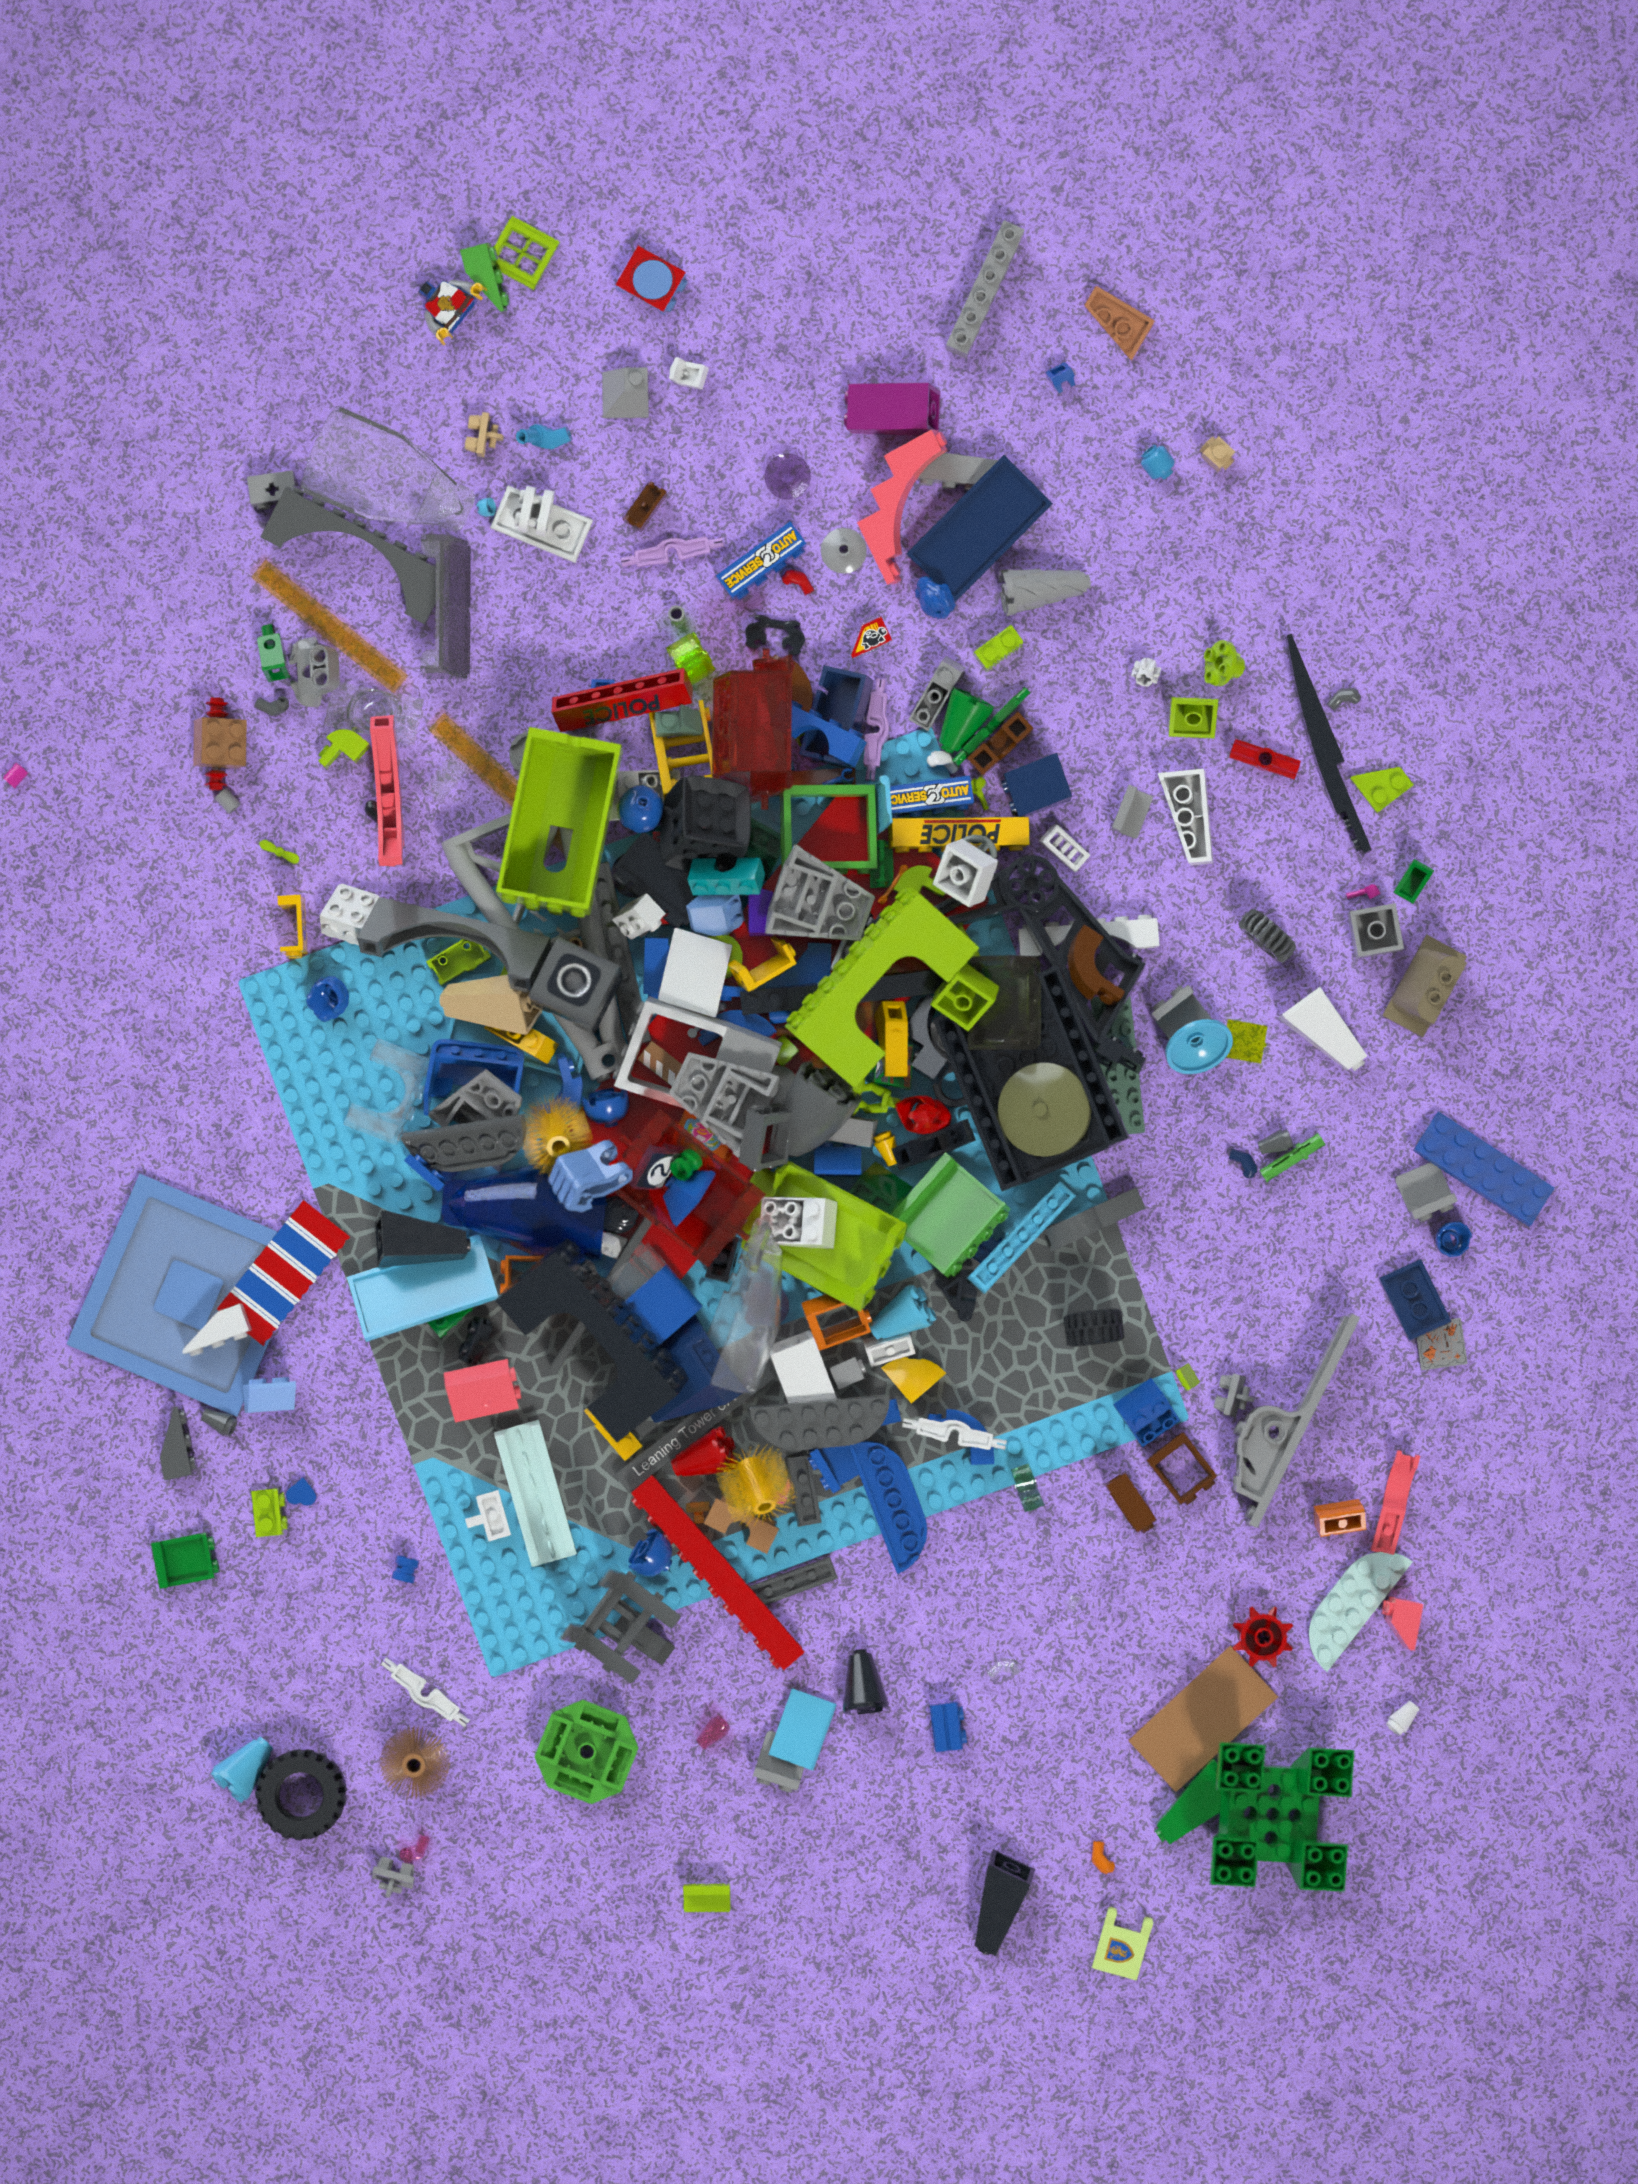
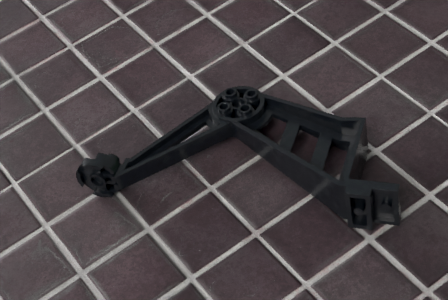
(1108, 1050)

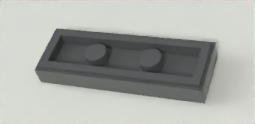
(806, 1500)

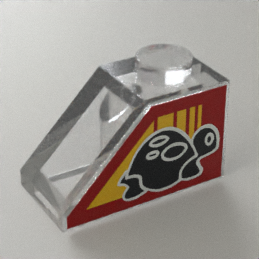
(871, 637)

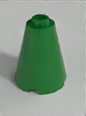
(962, 719)

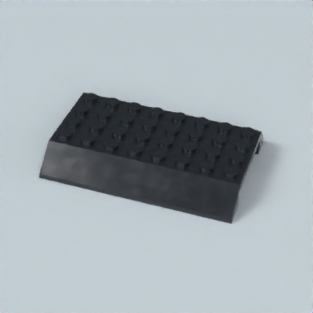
(986, 1072)

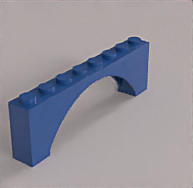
(810, 968)

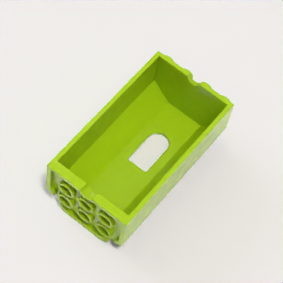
(566, 786)

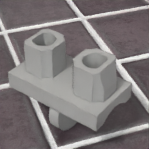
(1237, 1395)
(384, 1873)

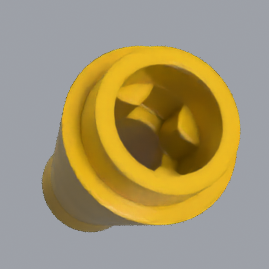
(884, 1144)

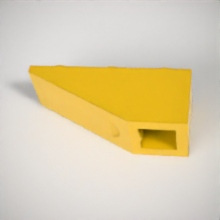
(893, 1037)
(533, 1043)

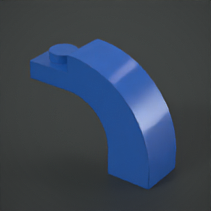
(571, 1087)
(977, 1455)

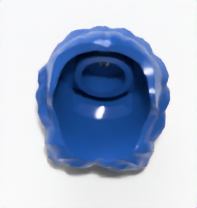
(934, 598)
(328, 998)

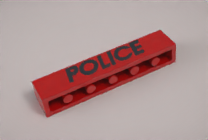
(622, 700)

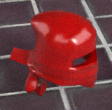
(928, 1115)

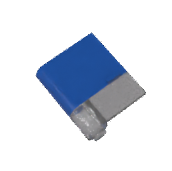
(654, 1292)

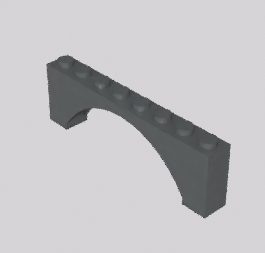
(300, 515)
(397, 923)

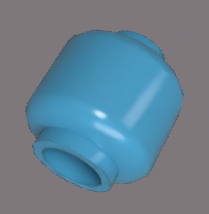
(1157, 462)

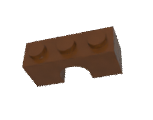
(1000, 744)

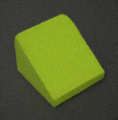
(786, 1052)
(1187, 1377)

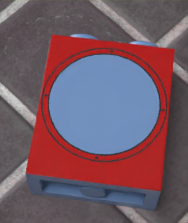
(652, 280)

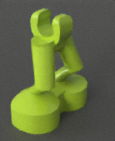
(882, 1107)

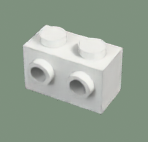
(639, 917)

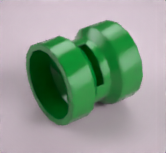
(687, 1163)

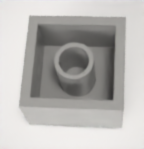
(1375, 931)

